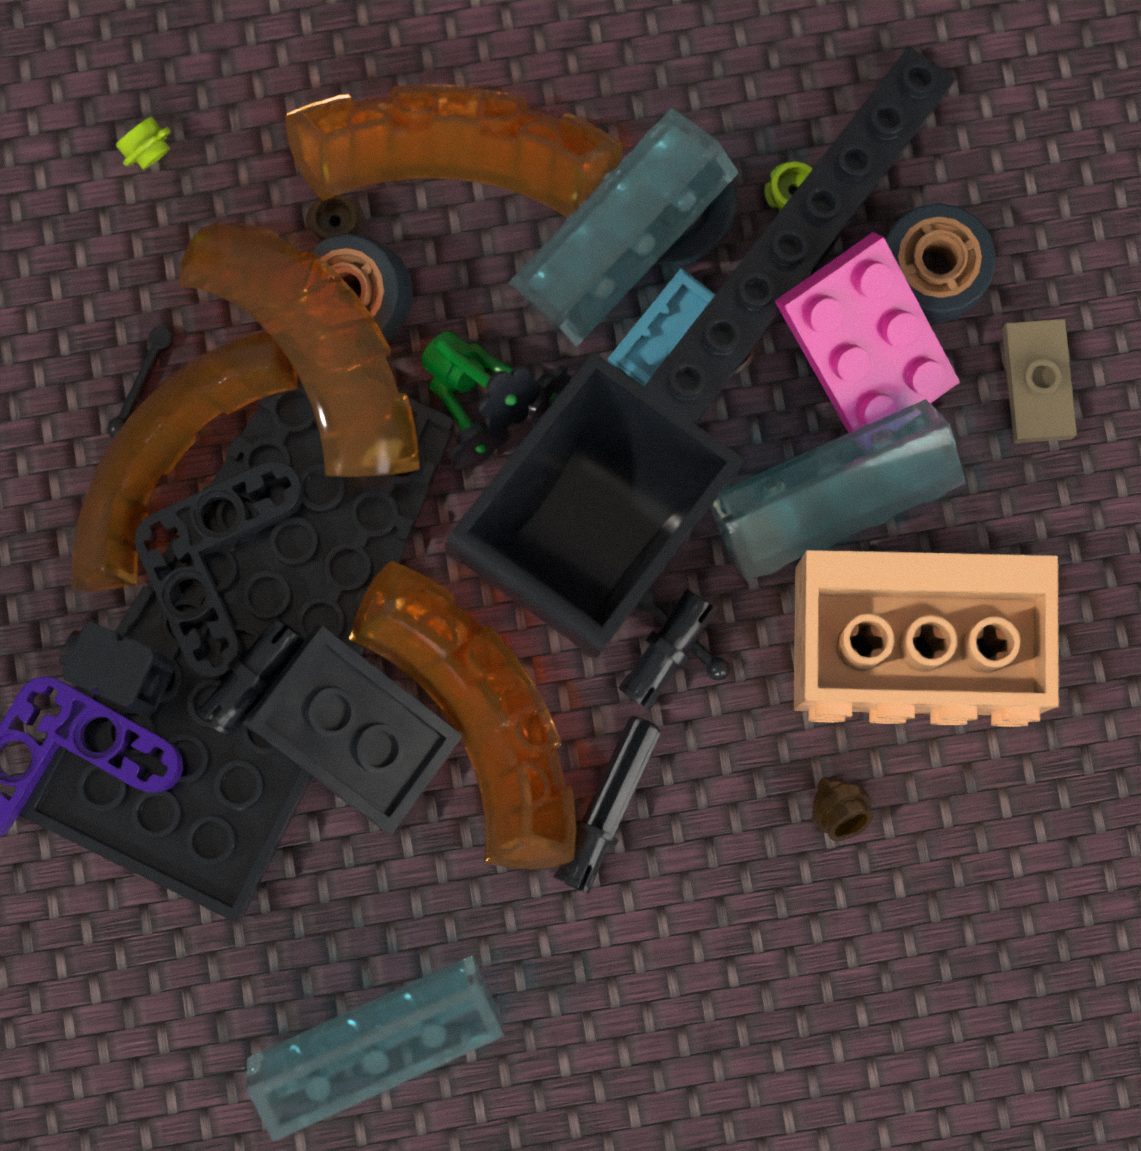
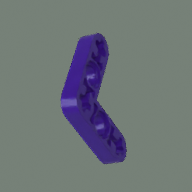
(68, 731)

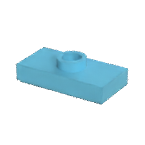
(661, 328)

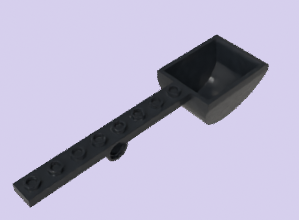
(621, 468)

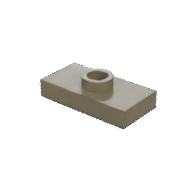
(1039, 381)

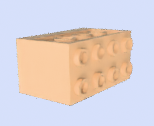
(948, 604)

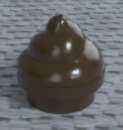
(841, 808)

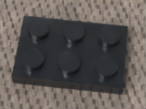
(353, 729)

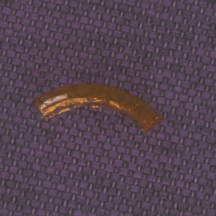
(450, 136)
(325, 335)
(153, 444)
(487, 702)

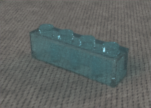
(624, 226)
(838, 489)
(373, 1048)

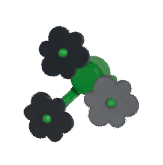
(505, 400)

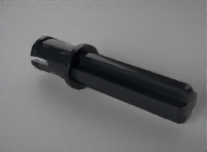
(609, 803)

